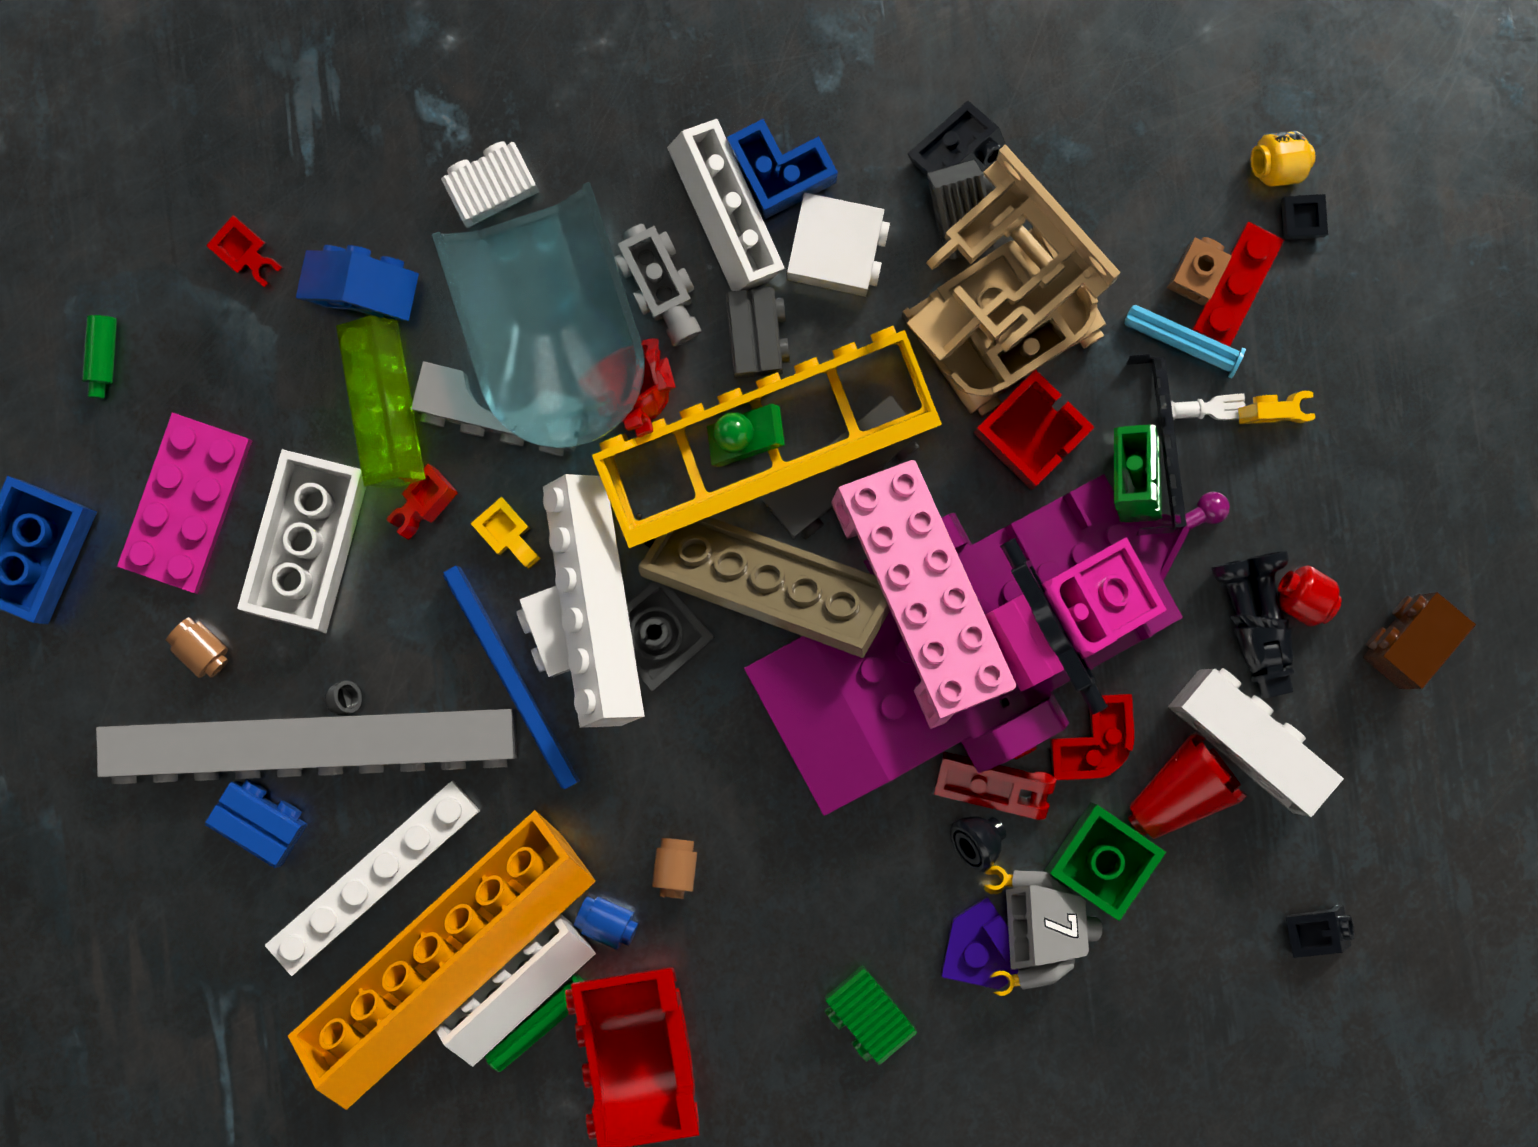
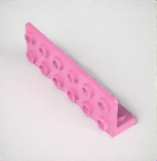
(925, 590)

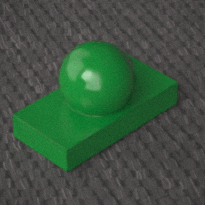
(745, 434)

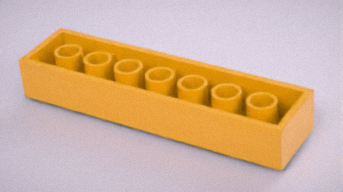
(439, 960)

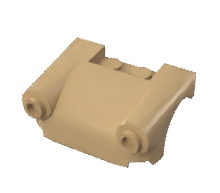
(981, 368)

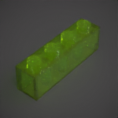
(380, 402)

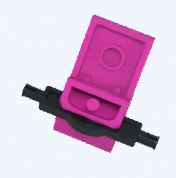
(1072, 616)

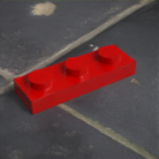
(1239, 284)

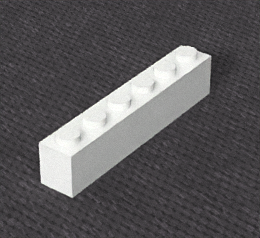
(592, 602)

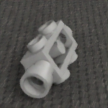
(656, 276)

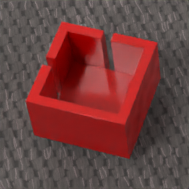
(1030, 431)

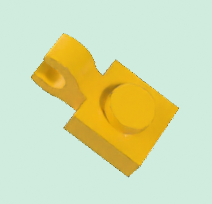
(1268, 409)
(503, 530)

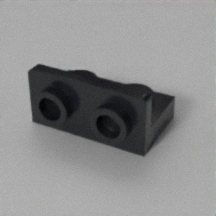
(959, 139)

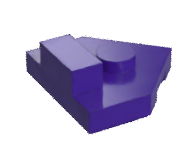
(978, 947)

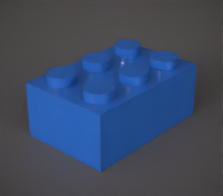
(37, 547)

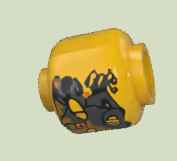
(1282, 158)

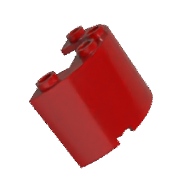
(635, 1058)

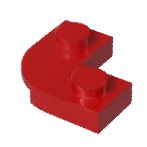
(1102, 752)

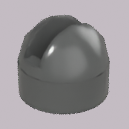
(343, 698)

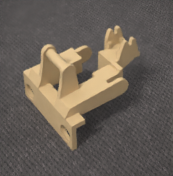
(1003, 212)

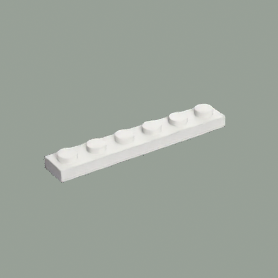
(372, 878)

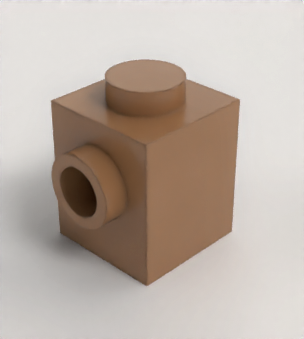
(1200, 270)

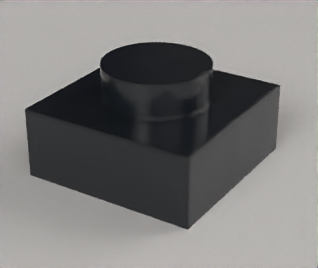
(1304, 216)

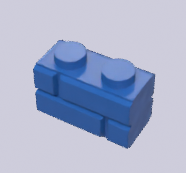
(256, 822)

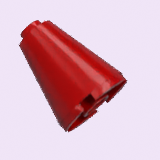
(1185, 790)

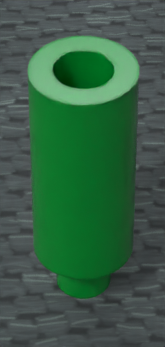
(99, 354)

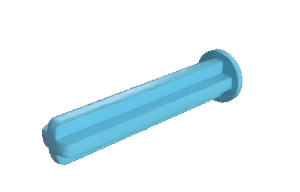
(1184, 339)

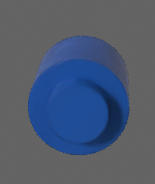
(606, 922)

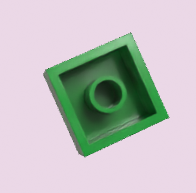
(1105, 861)

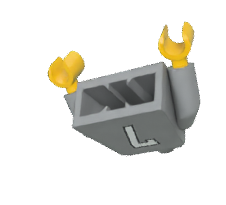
(1044, 928)

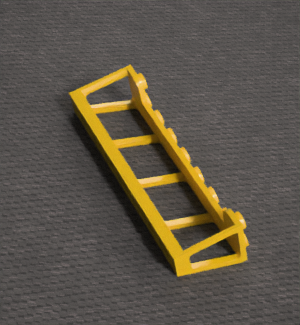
(781, 473)

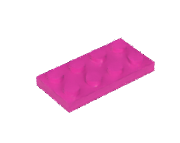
(184, 503)

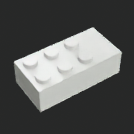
(303, 541)
(1255, 741)

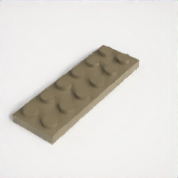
(770, 583)

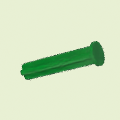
(530, 1029)

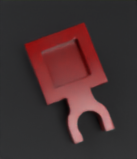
(240, 247)
(424, 501)

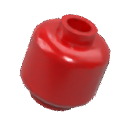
(1309, 596)

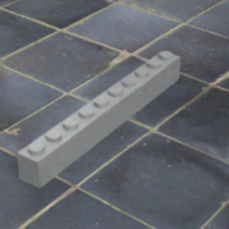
(306, 743)

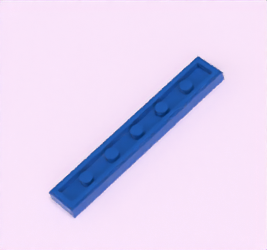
(511, 677)

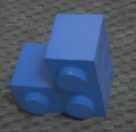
(780, 179)
(357, 282)

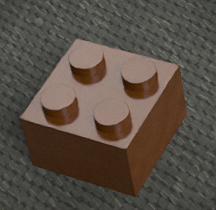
(1417, 640)

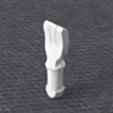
(1219, 408)

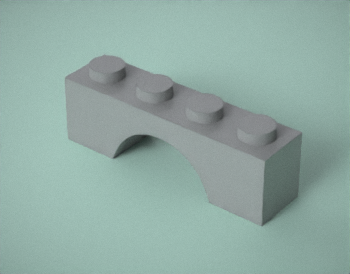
(446, 396)

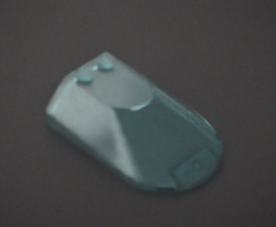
(547, 322)

